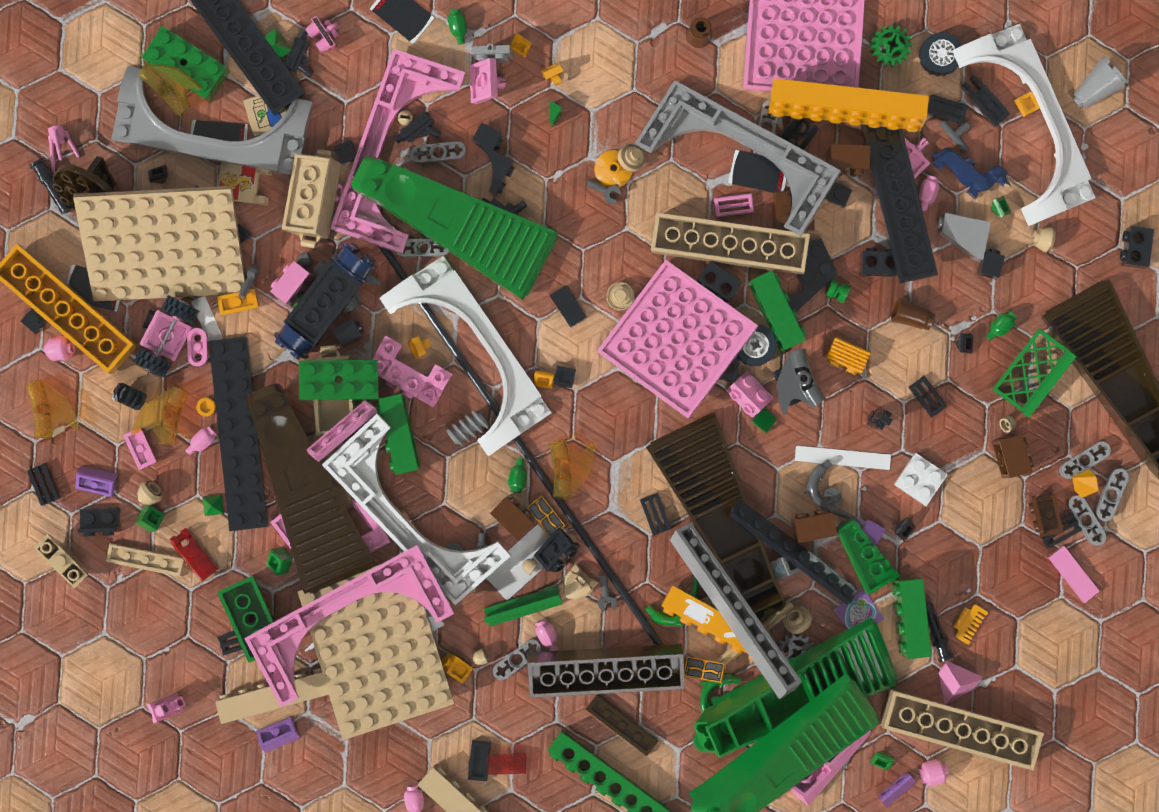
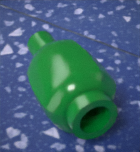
(457, 25)
(1001, 325)
(517, 477)

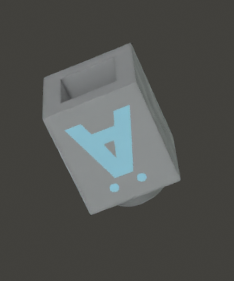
(783, 568)

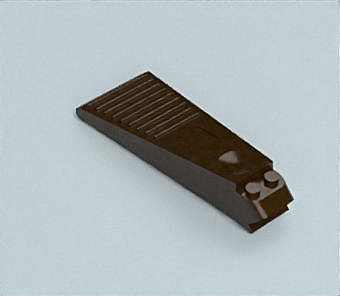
(1112, 364)
(707, 486)
(315, 519)

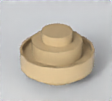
(631, 157)
(620, 296)
(797, 620)

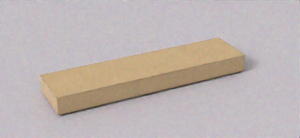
(145, 559)

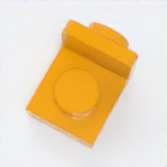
(456, 667)

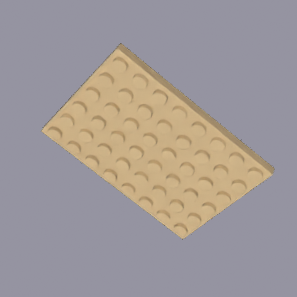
(160, 243)
(378, 660)

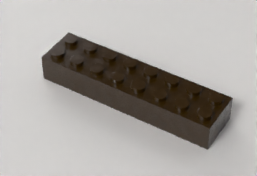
(605, 670)

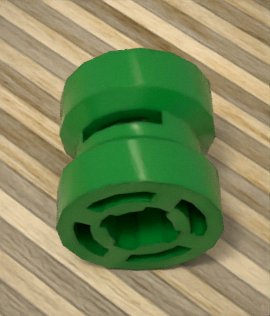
(837, 290)

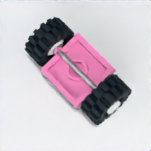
(165, 336)

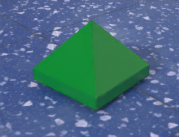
(1000, 207)
(213, 505)
(882, 760)

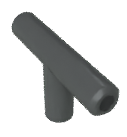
(955, 135)

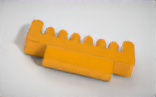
(964, 621)

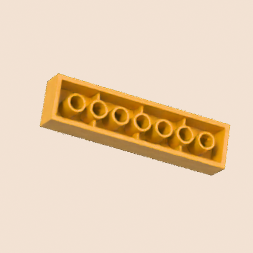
(848, 105)
(65, 309)

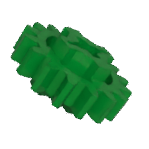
(899, 48)

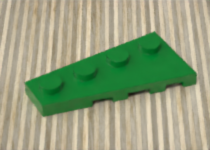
(869, 564)

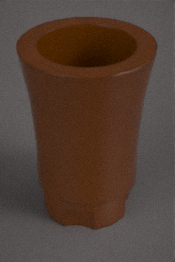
(696, 38)
(912, 315)

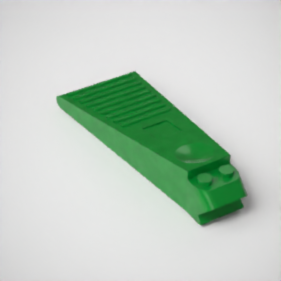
(478, 233)
(755, 709)
(789, 751)

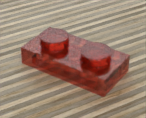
(506, 763)

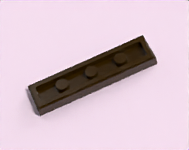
(621, 724)

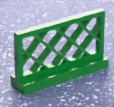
(1047, 384)
(522, 606)

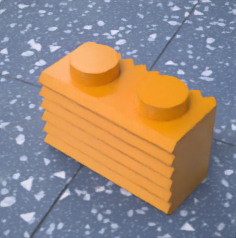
(847, 356)

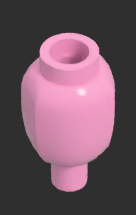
(928, 191)
(202, 440)
(546, 634)
(414, 798)

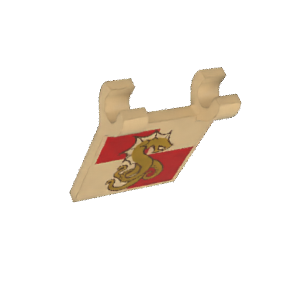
(243, 182)

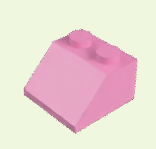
(291, 283)

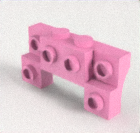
(408, 379)

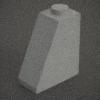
(965, 233)

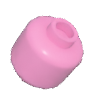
(59, 348)
(933, 772)

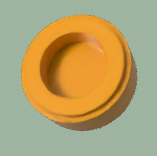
(206, 407)

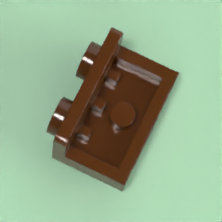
(1047, 515)

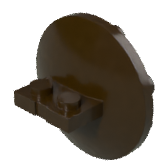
(75, 180)

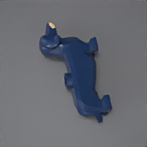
(968, 174)

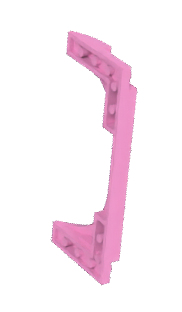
(404, 81)
(278, 643)

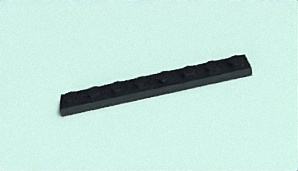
(793, 551)

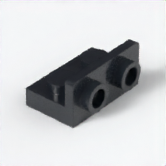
(798, 132)
(99, 520)
(556, 551)

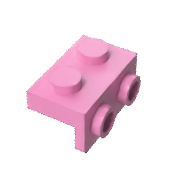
(749, 394)

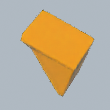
(1085, 483)

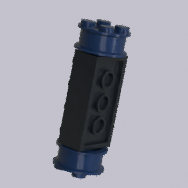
(325, 300)

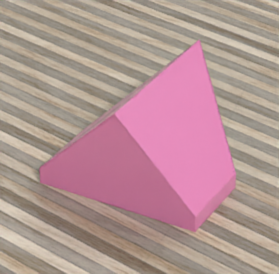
(956, 681)

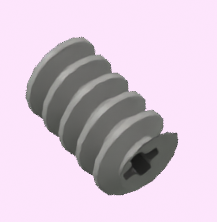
(468, 428)

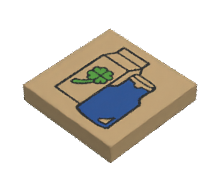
(260, 116)

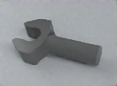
(604, 190)
(252, 275)
(605, 594)

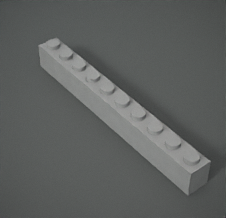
(735, 610)

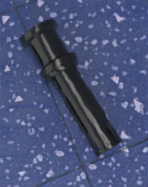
(46, 178)
(940, 641)

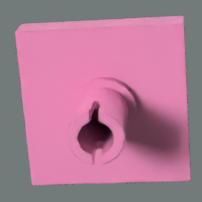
(484, 81)

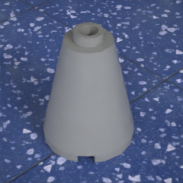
(1099, 84)

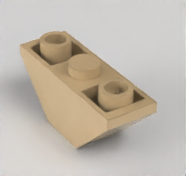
(62, 560)

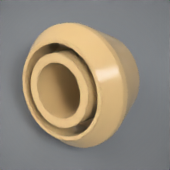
(1044, 238)
(149, 492)

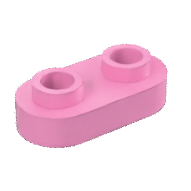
(197, 347)
(372, 524)

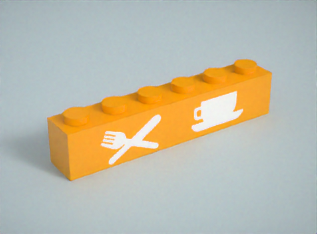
(702, 615)

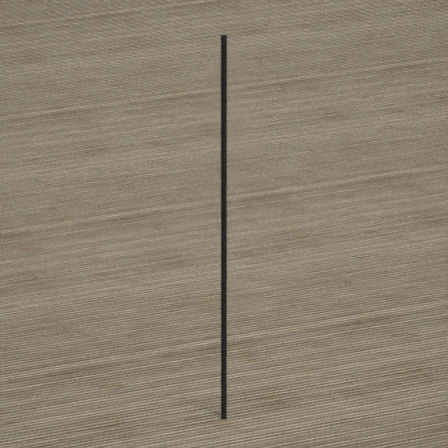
(529, 457)

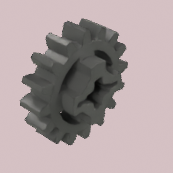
(790, 644)

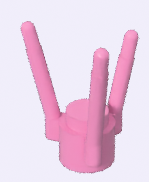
(57, 136)

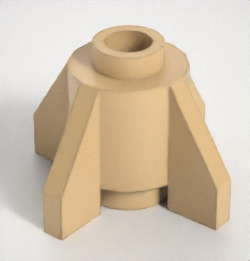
(578, 584)

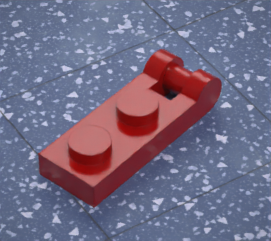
(193, 555)

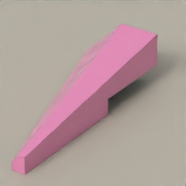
(814, 783)

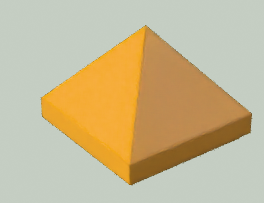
(520, 45)
(543, 379)

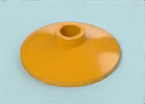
(605, 175)

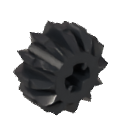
(129, 396)

